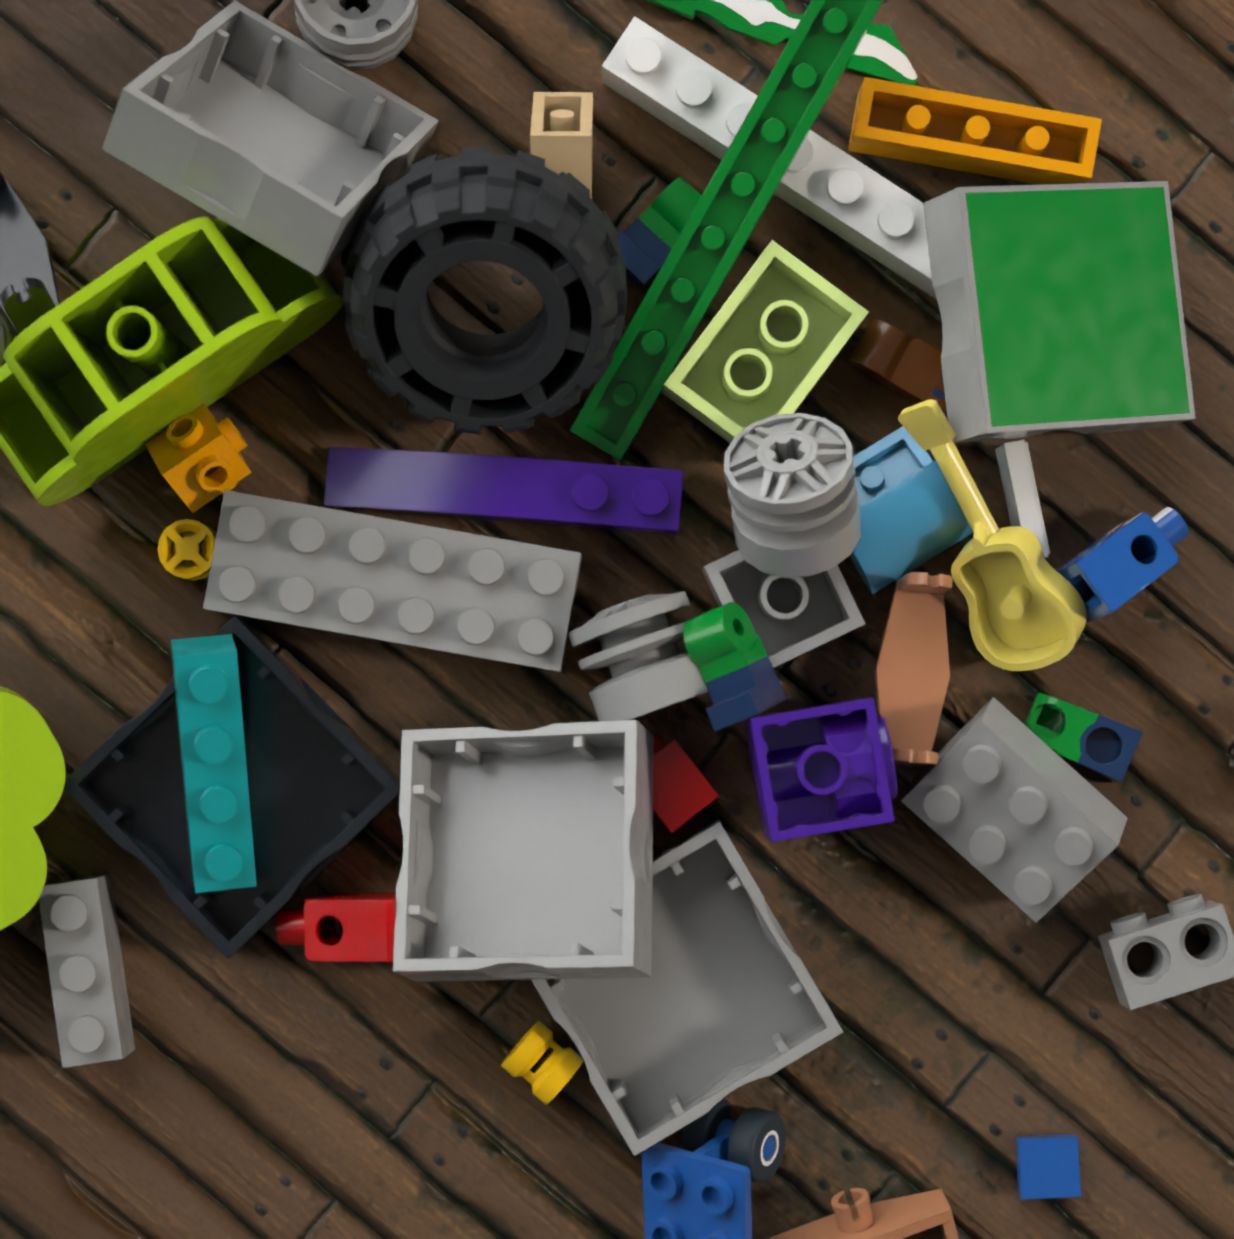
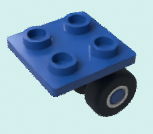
(708, 1182)

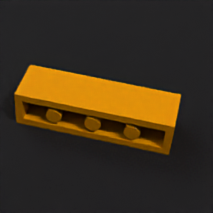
(973, 134)

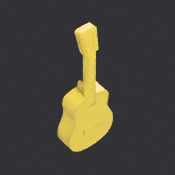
(1017, 603)

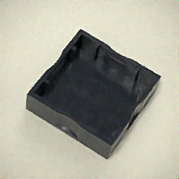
(307, 787)

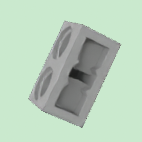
(1172, 966)

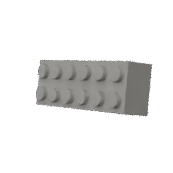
(392, 581)

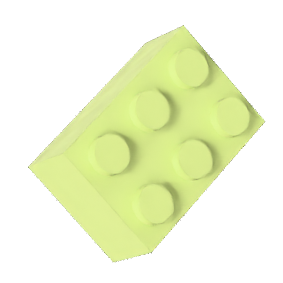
(764, 345)

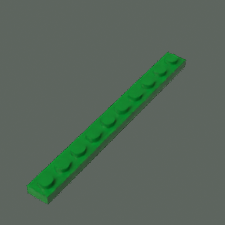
(723, 221)

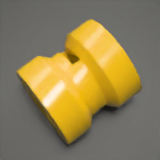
(551, 1072)

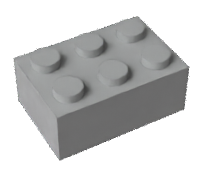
(1015, 810)

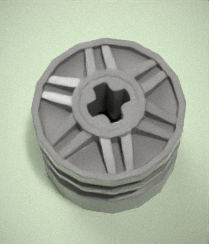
(354, 37)
(793, 494)
(640, 656)

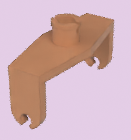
(914, 667)
(879, 1220)

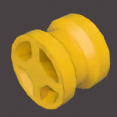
(182, 542)

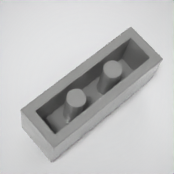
(86, 970)

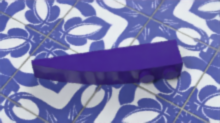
(505, 489)

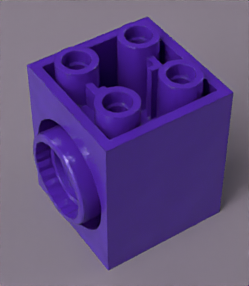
(821, 769)

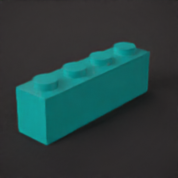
(213, 762)

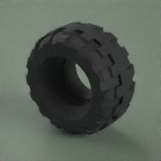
(501, 214)

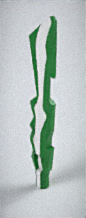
(771, 23)

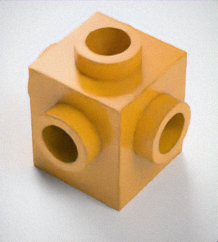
(200, 457)

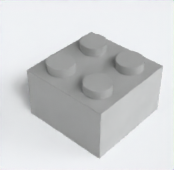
(786, 612)

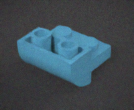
(903, 510)

